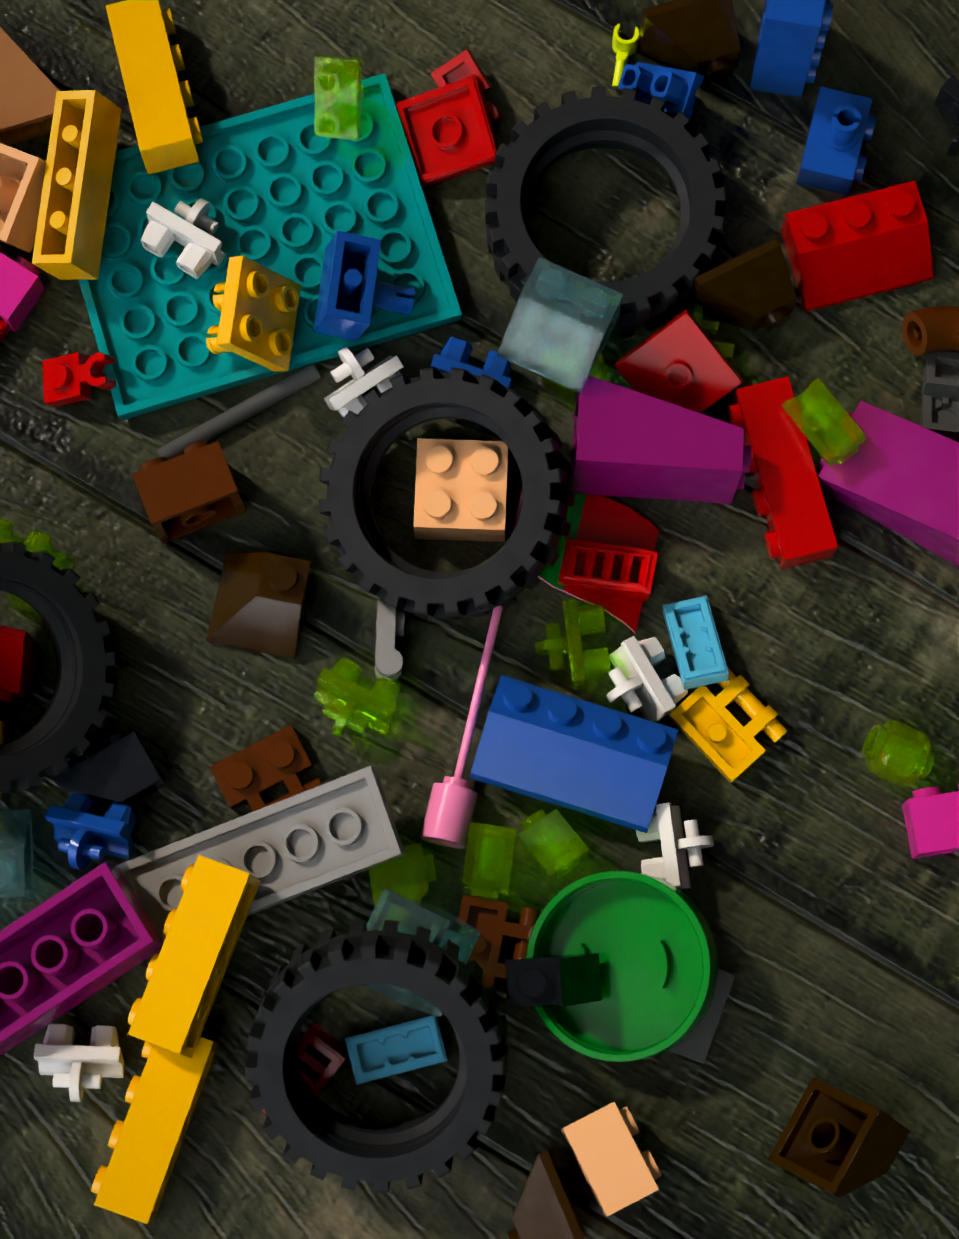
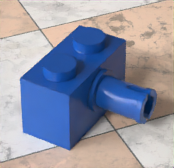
(835, 140)
(352, 289)

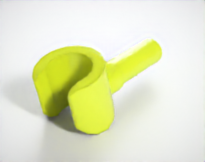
(623, 50)

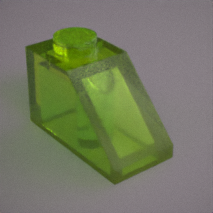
(551, 844)
(489, 860)
(405, 874)

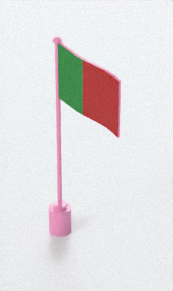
(592, 520)

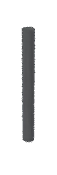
(242, 411)

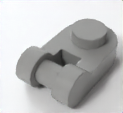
(388, 625)

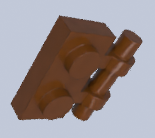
(263, 767)
(490, 919)

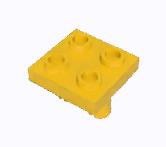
(255, 314)

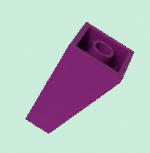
(653, 448)
(901, 480)

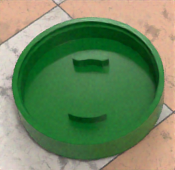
(652, 961)

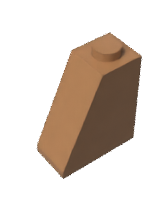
(25, 95)

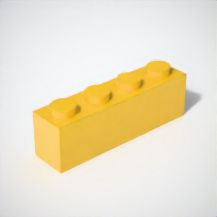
(152, 84)
(77, 185)
(193, 956)
(153, 1131)

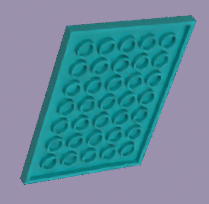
(280, 205)

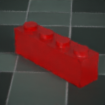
(784, 476)

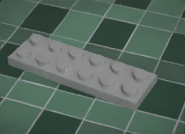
(285, 845)

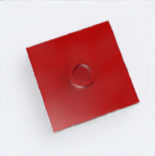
(448, 131)
(680, 366)

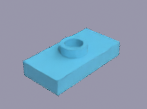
(695, 642)
(396, 1049)

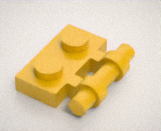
(719, 733)

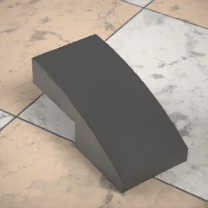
(941, 394)

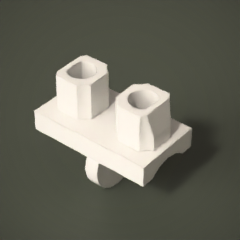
(200, 247)
(349, 395)
(638, 681)
(667, 828)
(79, 1065)

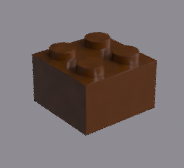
(188, 491)

